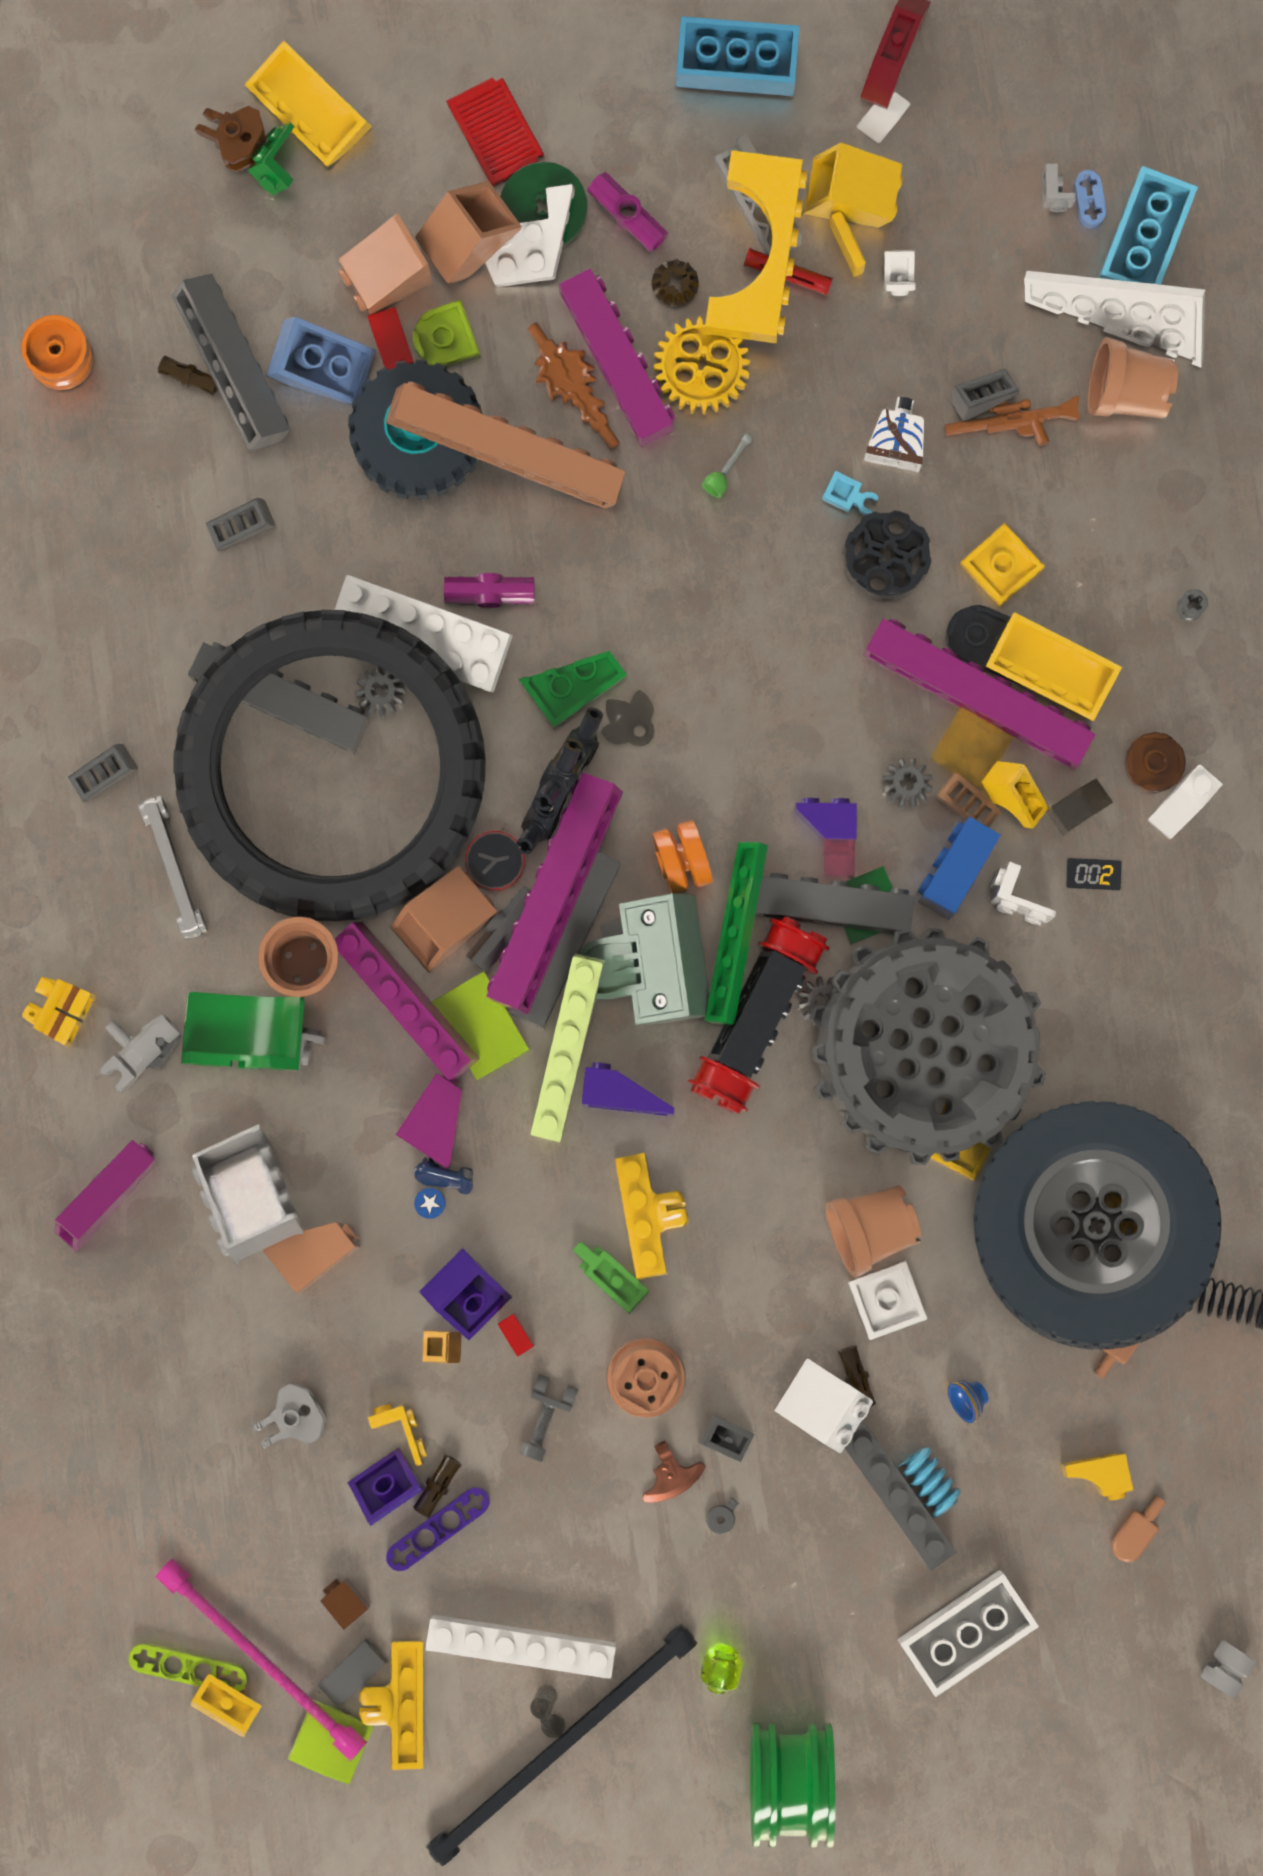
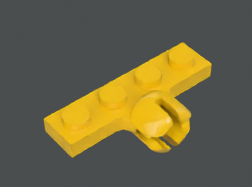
(647, 1215)
(400, 1705)

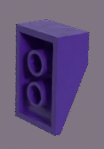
(614, 1091)

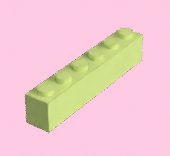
(567, 1047)

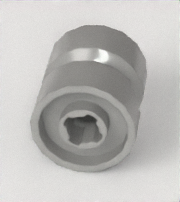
(1228, 1669)

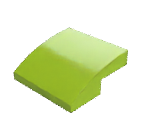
(315, 1749)

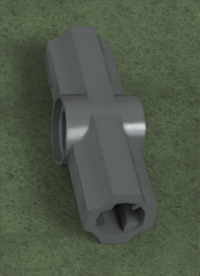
(497, 933)

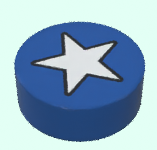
(429, 1203)

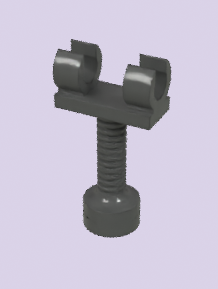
(533, 1448)

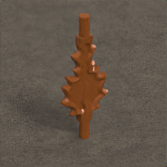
(568, 376)

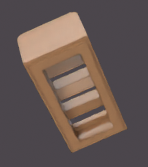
(967, 787)

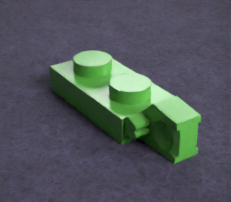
(611, 1277)

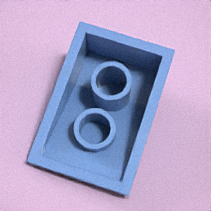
(320, 361)

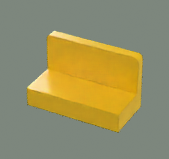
(225, 1705)

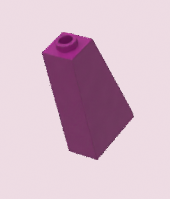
(104, 1195)

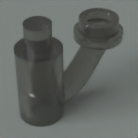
(541, 1708)

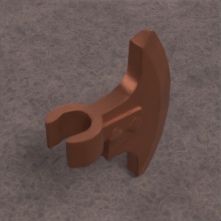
(671, 1477)

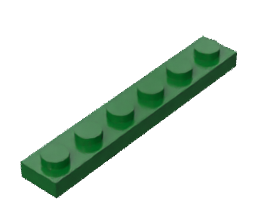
(736, 933)

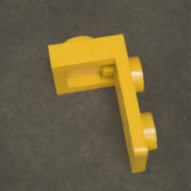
(386, 1414)

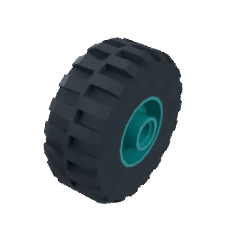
(397, 457)

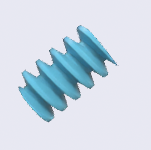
(930, 1481)

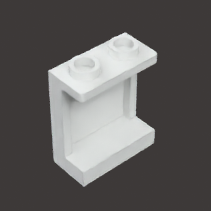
(824, 1406)

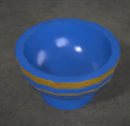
(967, 1399)

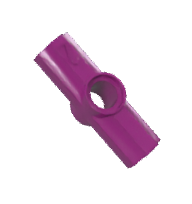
(614, 199)
(489, 590)

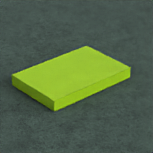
(482, 1025)

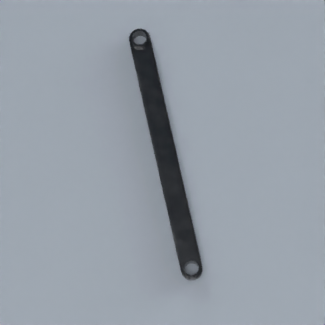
(445, 1846)

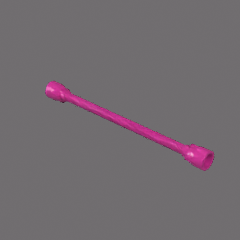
(346, 1739)

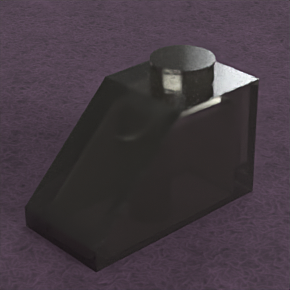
(1079, 806)

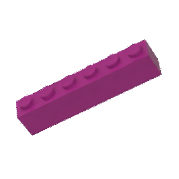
(616, 357)
(405, 1000)

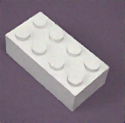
(967, 1633)

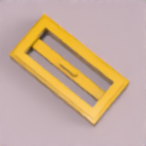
(847, 243)

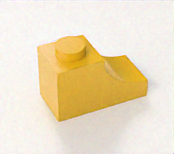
(1015, 790)
(1107, 1472)

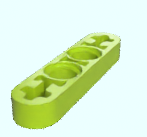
(189, 1664)

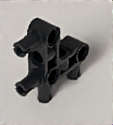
(559, 781)

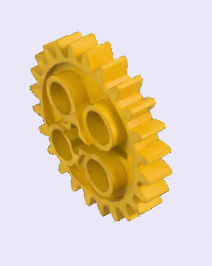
(696, 391)

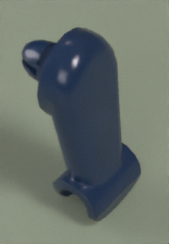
(434, 1175)

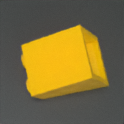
(855, 184)

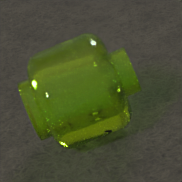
(721, 1669)

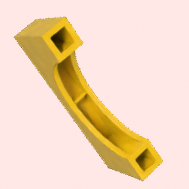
(774, 187)

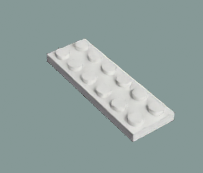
(467, 646)

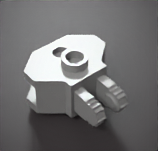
(291, 1418)

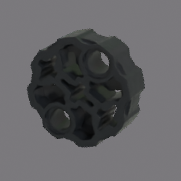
(873, 552)

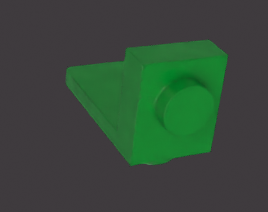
(265, 168)

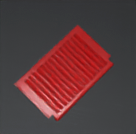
(495, 129)

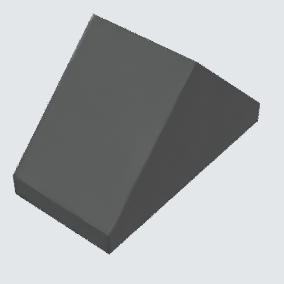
(725, 1437)

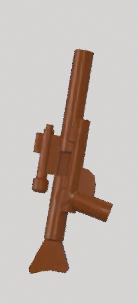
(1026, 422)

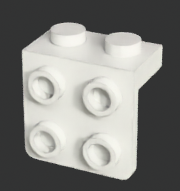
(1003, 884)

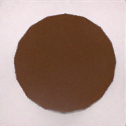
(1155, 762)

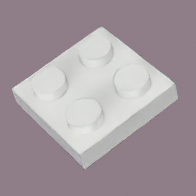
(887, 1300)

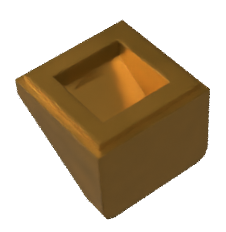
(441, 1347)

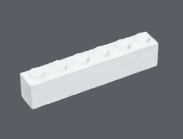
(521, 1646)

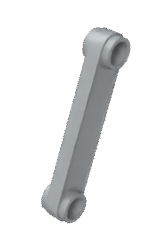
(190, 921)

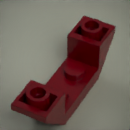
(893, 51)

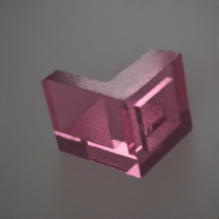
(839, 857)

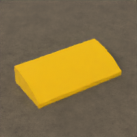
(309, 102)
(1053, 666)

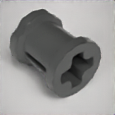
(1192, 596)

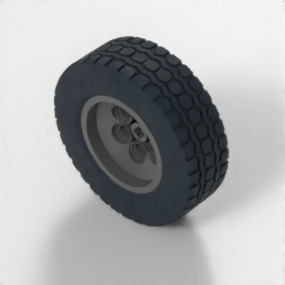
(1097, 1153)

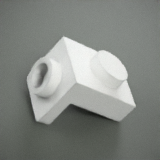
(899, 271)

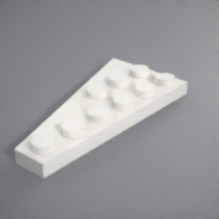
(1131, 310)

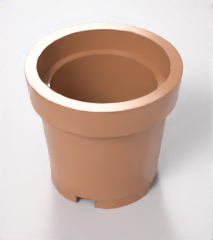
(1130, 382)
(295, 936)
(871, 1228)
(645, 1379)

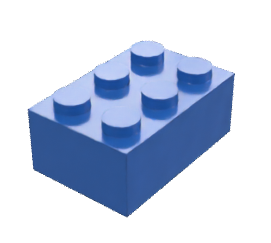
(957, 867)

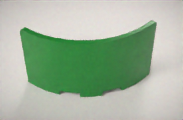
(242, 1030)

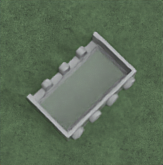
(245, 1194)

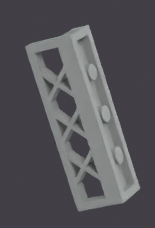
(744, 144)

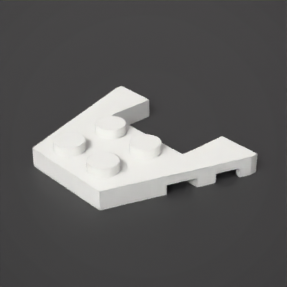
(537, 247)

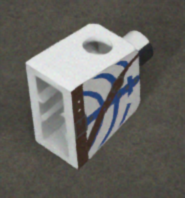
(898, 438)

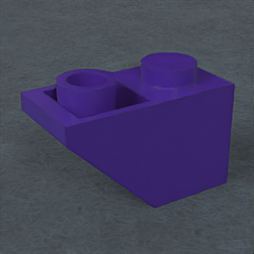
(829, 820)

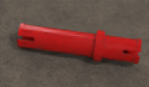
(800, 277)

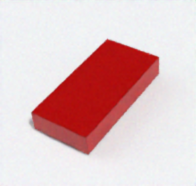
(390, 338)

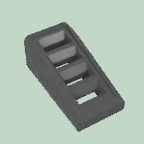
(969, 406)
(244, 533)
(124, 759)

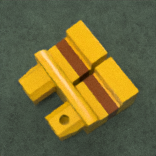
(49, 1018)

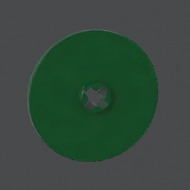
(529, 187)

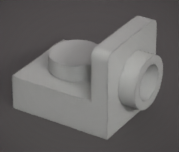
(1052, 190)
(309, 1035)

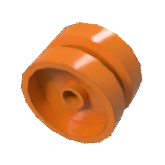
(40, 350)
(683, 857)

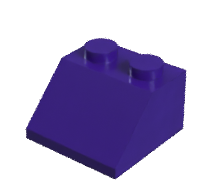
(465, 1294)

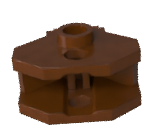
(236, 136)

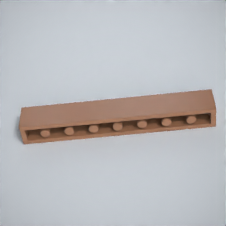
(505, 445)

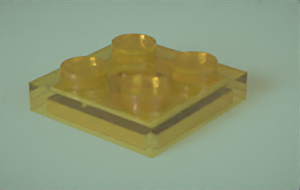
(971, 747)

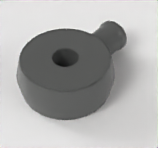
(724, 1511)

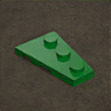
(572, 687)

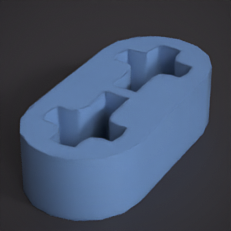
(1096, 198)

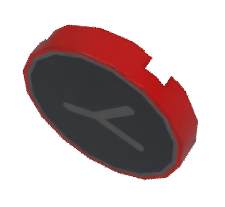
(494, 861)

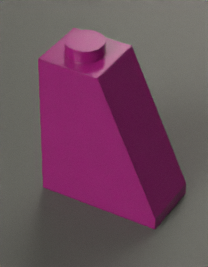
(435, 1120)

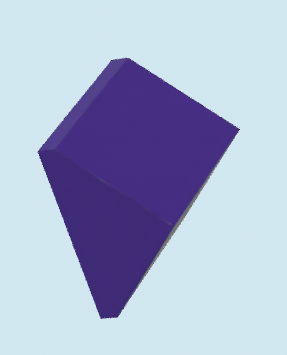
(385, 1486)

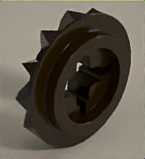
(670, 295)

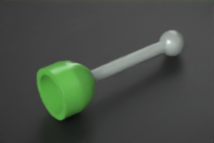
(716, 482)

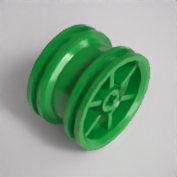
(792, 1785)

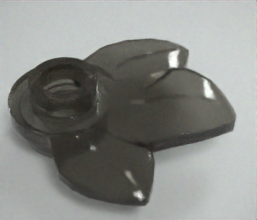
(627, 717)

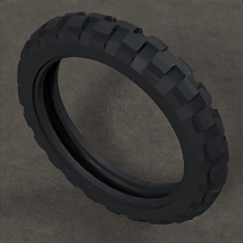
(201, 744)

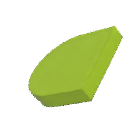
(445, 336)

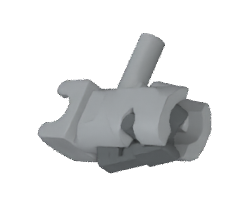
(140, 1052)

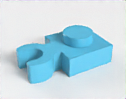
(844, 493)

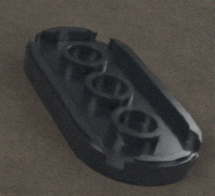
(974, 635)

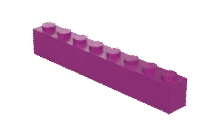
(980, 694)
(554, 893)

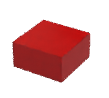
(516, 1334)

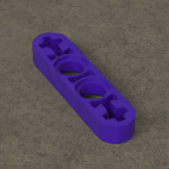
(436, 1526)

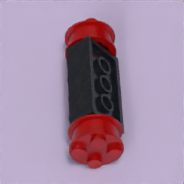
(760, 1007)

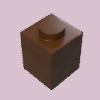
(344, 1602)

